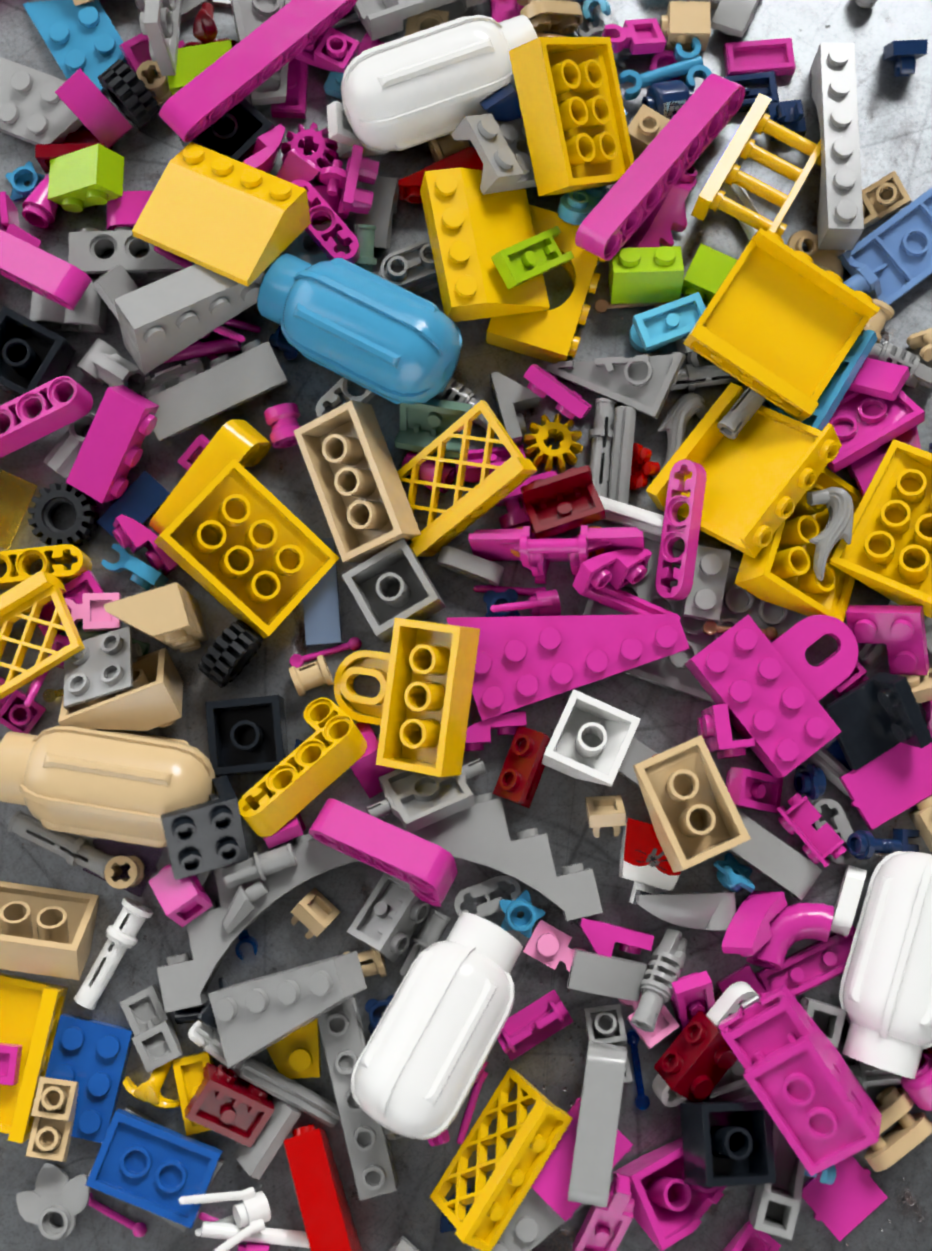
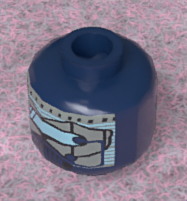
(667, 97)

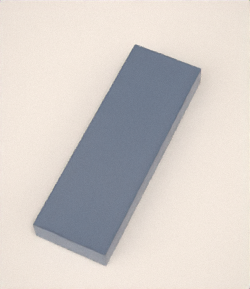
(322, 608)

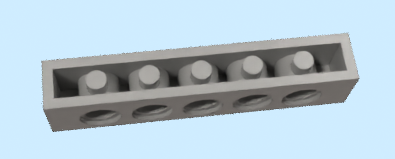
(365, 1138)

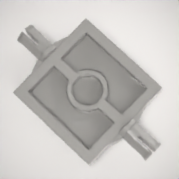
(425, 798)

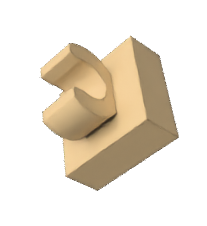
(605, 812)
(315, 913)

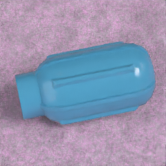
(362, 327)

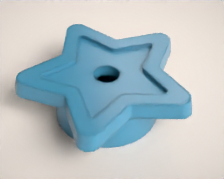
(18, 179)
(733, 874)
(525, 923)

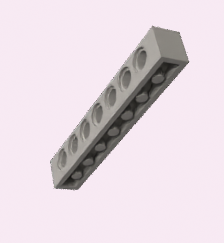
(90, 243)

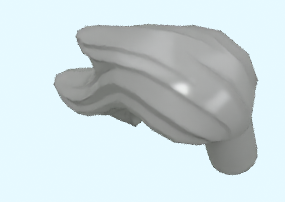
(678, 418)
(838, 526)

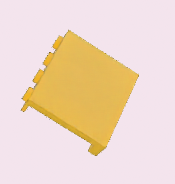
(781, 324)
(750, 478)
(27, 1018)

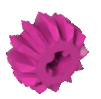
(312, 141)

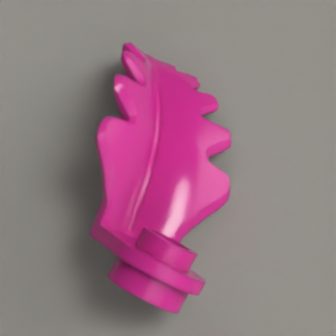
(667, 216)

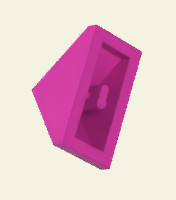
(366, 768)

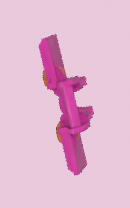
(536, 554)

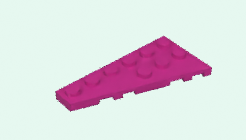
(544, 656)

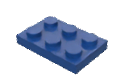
(97, 1059)
(153, 1167)

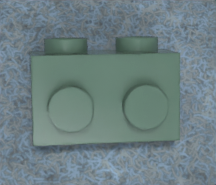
(428, 420)

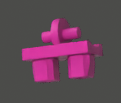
(357, 169)

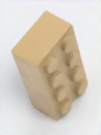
(356, 481)

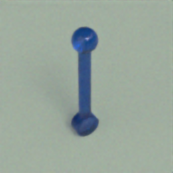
(641, 1100)

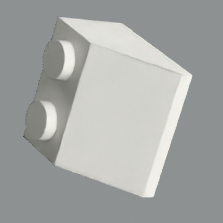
(590, 740)

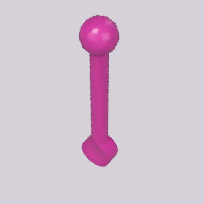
(297, 660)
(139, 1229)

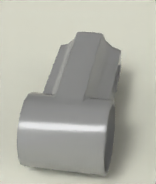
(108, 366)
(66, 450)

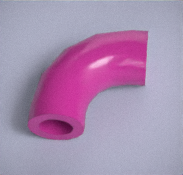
(792, 925)

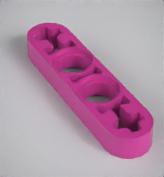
(675, 530)

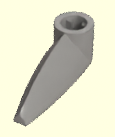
(692, 909)

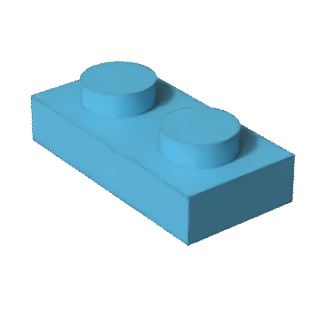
(668, 321)

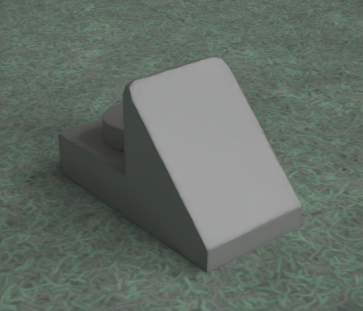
(509, 399)

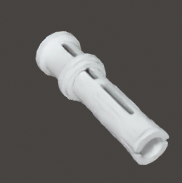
(120, 937)

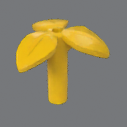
(150, 1090)

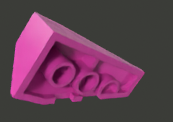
(662, 1200)

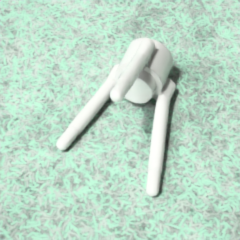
(250, 1211)

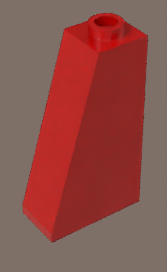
(320, 1191)

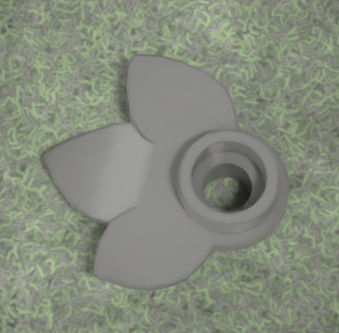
(54, 1195)

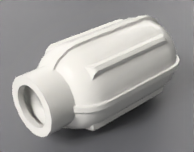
(429, 80)
(890, 967)
(438, 1030)

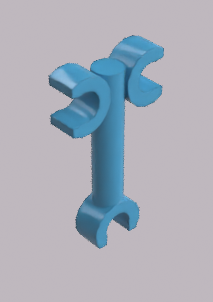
(687, 63)

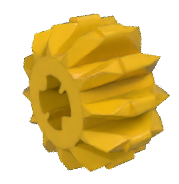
(538, 443)

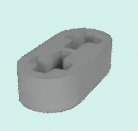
(470, 565)
(840, 824)
(483, 888)

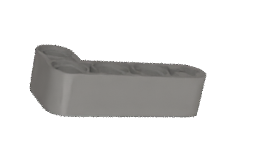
(597, 1124)

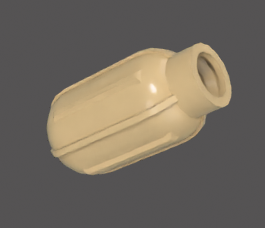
(103, 780)

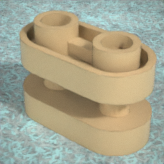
(553, 15)
(912, 1129)

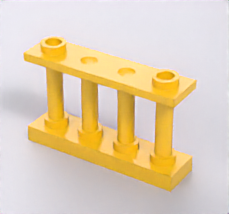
(744, 146)

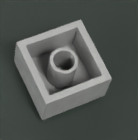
(393, 587)

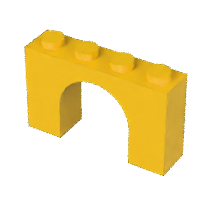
(552, 332)

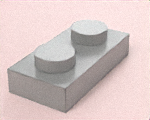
(708, 584)

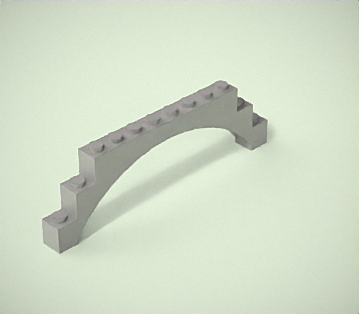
(471, 835)

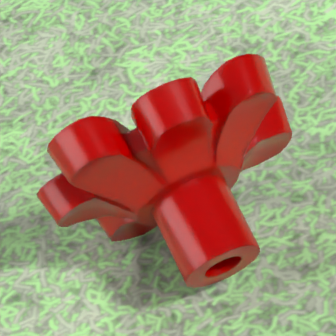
(642, 467)

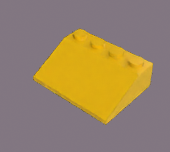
(572, 112)
(222, 214)
(464, 236)
(894, 530)
(247, 549)
(785, 569)

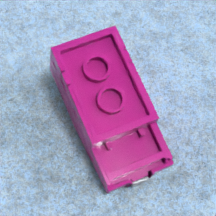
(801, 1080)

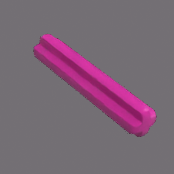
(624, 601)

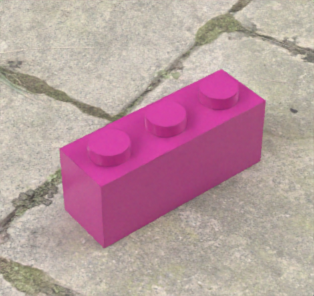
(113, 444)

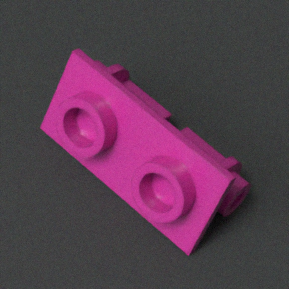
(817, 842)
(533, 1025)

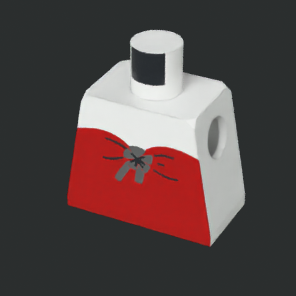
(644, 860)

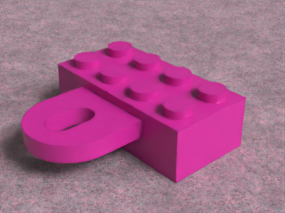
(774, 688)

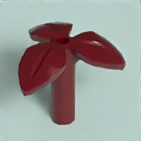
(205, 28)

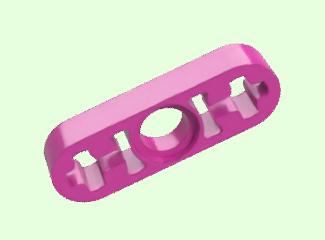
(324, 239)

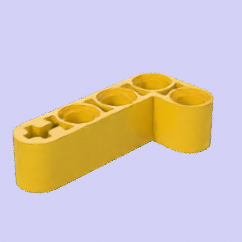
(233, 440)
(20, 561)
(306, 770)

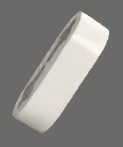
(848, 899)

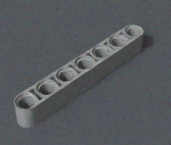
(762, 852)

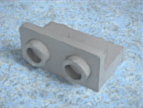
(389, 917)

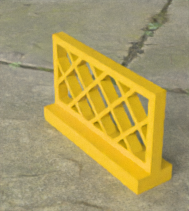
(478, 499)
(28, 599)
(513, 1167)

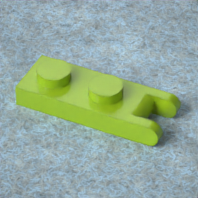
(530, 258)

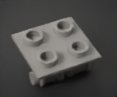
(100, 667)

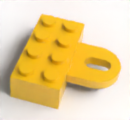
(420, 697)

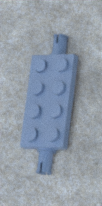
(894, 254)

